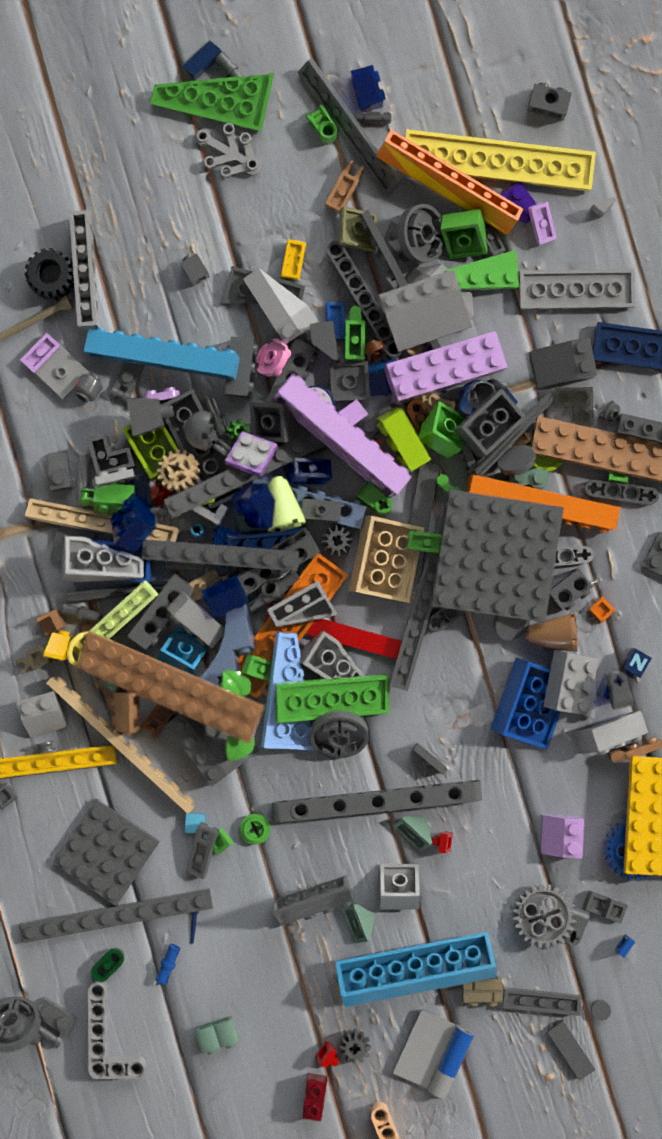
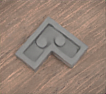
(121, 476)

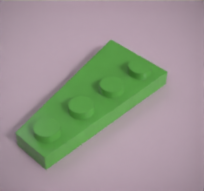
(490, 273)

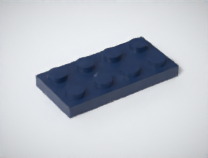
(628, 346)

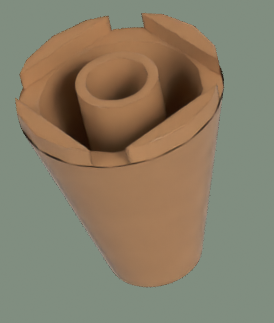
(555, 633)

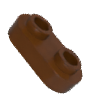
(374, 350)
(418, 416)

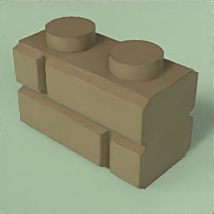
(483, 991)

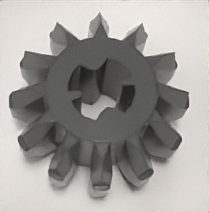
(330, 542)
(361, 1050)

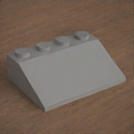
(425, 310)

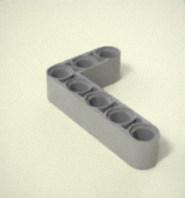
(101, 1039)

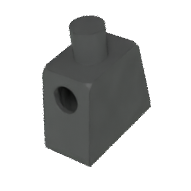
(147, 415)

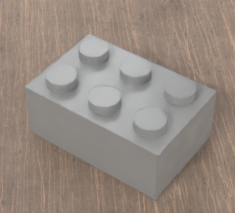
(570, 682)

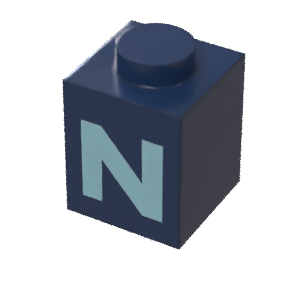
(635, 663)

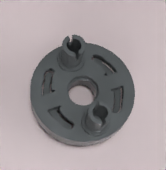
(410, 236)
(339, 723)
(26, 1027)

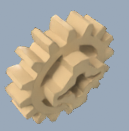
(179, 478)

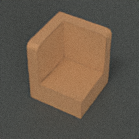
(51, 622)

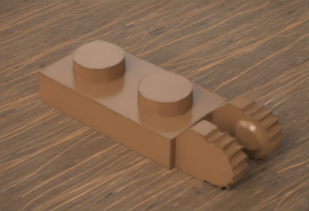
(344, 188)
(651, 744)

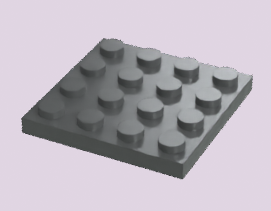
(106, 852)

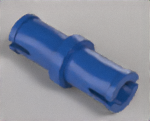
(168, 964)

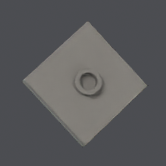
(61, 372)

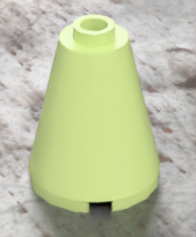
(287, 511)

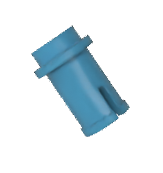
(202, 531)

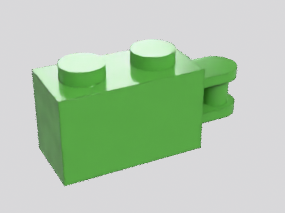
(354, 336)
(106, 498)

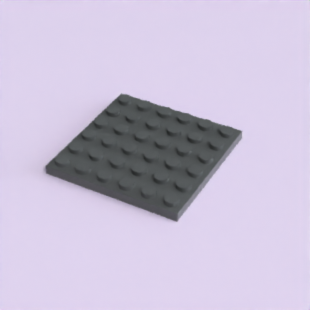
(497, 556)

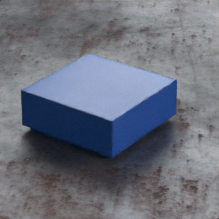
(625, 945)

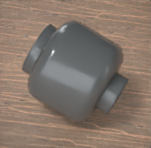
(88, 387)

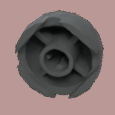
(200, 430)

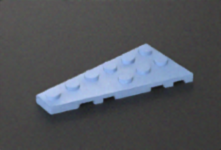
(285, 668)

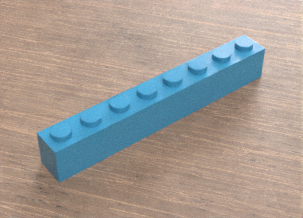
(162, 354)

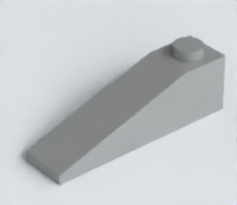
(282, 307)
(95, 562)
(328, 658)

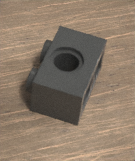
(554, 110)

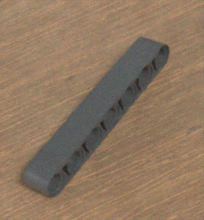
(362, 291)

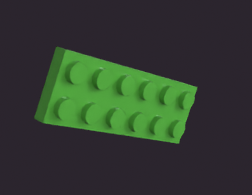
(316, 697)

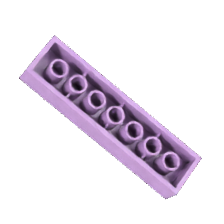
(342, 437)

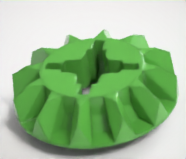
(252, 837)

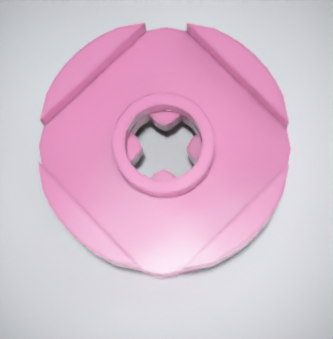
(274, 366)

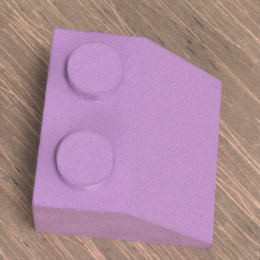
(562, 836)

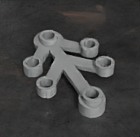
(231, 153)

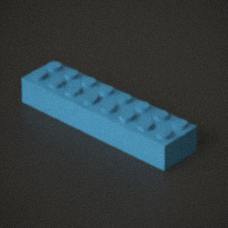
(416, 969)

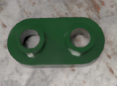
(108, 964)

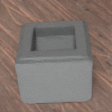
(602, 207)

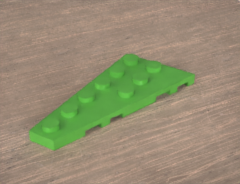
(228, 100)

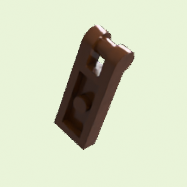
(162, 716)

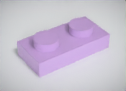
(542, 222)
(40, 352)

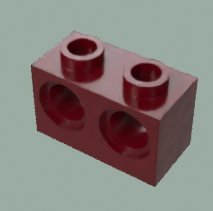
(314, 1097)

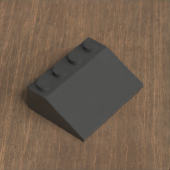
(205, 747)
(313, 901)

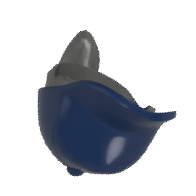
(476, 392)

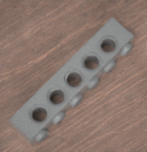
(84, 269)

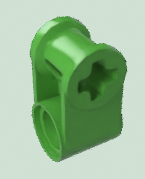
(320, 122)
(372, 496)

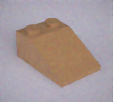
(126, 711)

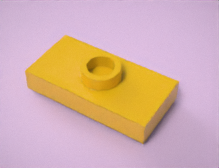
(293, 260)

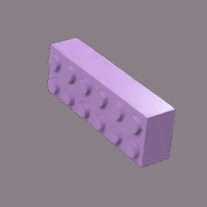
(445, 367)

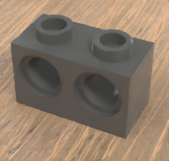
(567, 586)

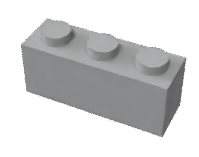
(196, 620)

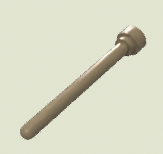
(62, 304)

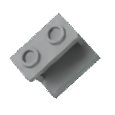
(217, 518)

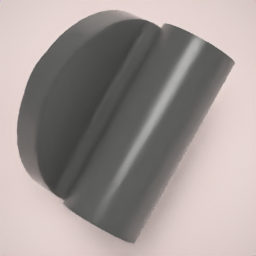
(610, 412)

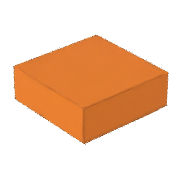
(601, 609)

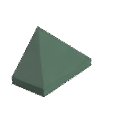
(414, 831)
(359, 922)

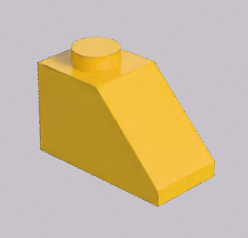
(58, 645)

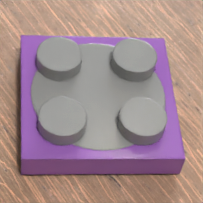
(251, 454)

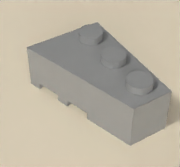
(302, 607)
(612, 733)

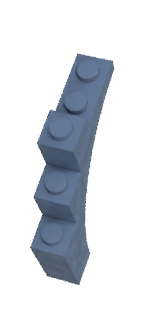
(237, 640)

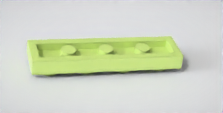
(125, 610)

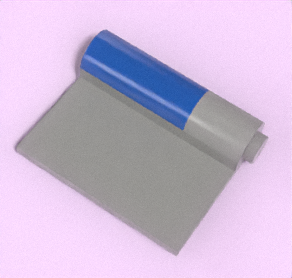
(433, 1053)

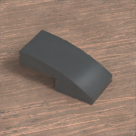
(605, 906)

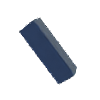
(202, 60)

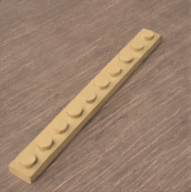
(115, 738)

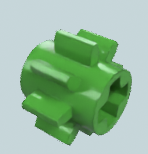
(232, 429)

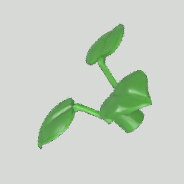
(238, 684)

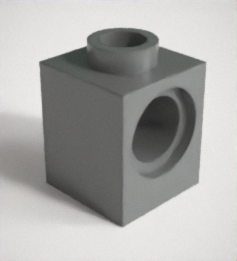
(194, 269)

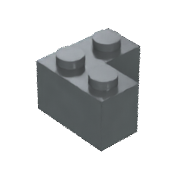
(107, 460)

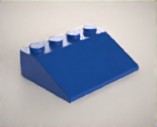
(522, 703)

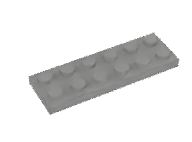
(577, 289)

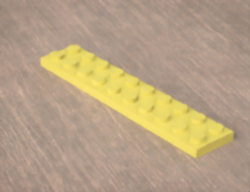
(511, 160)

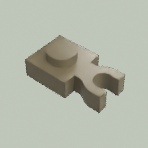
(34, 659)

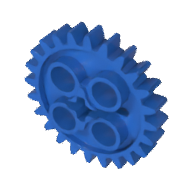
(616, 840)

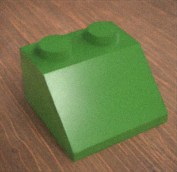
(464, 234)
(439, 430)

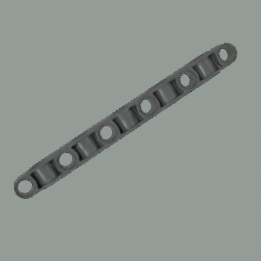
(362, 801)

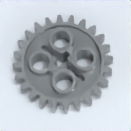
(538, 899)

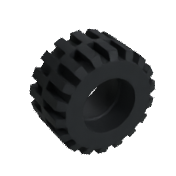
(43, 260)

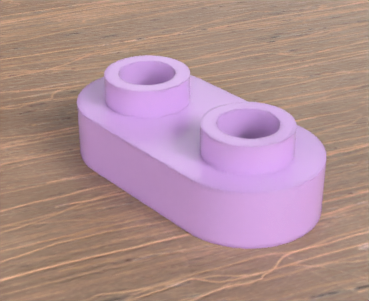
(168, 394)

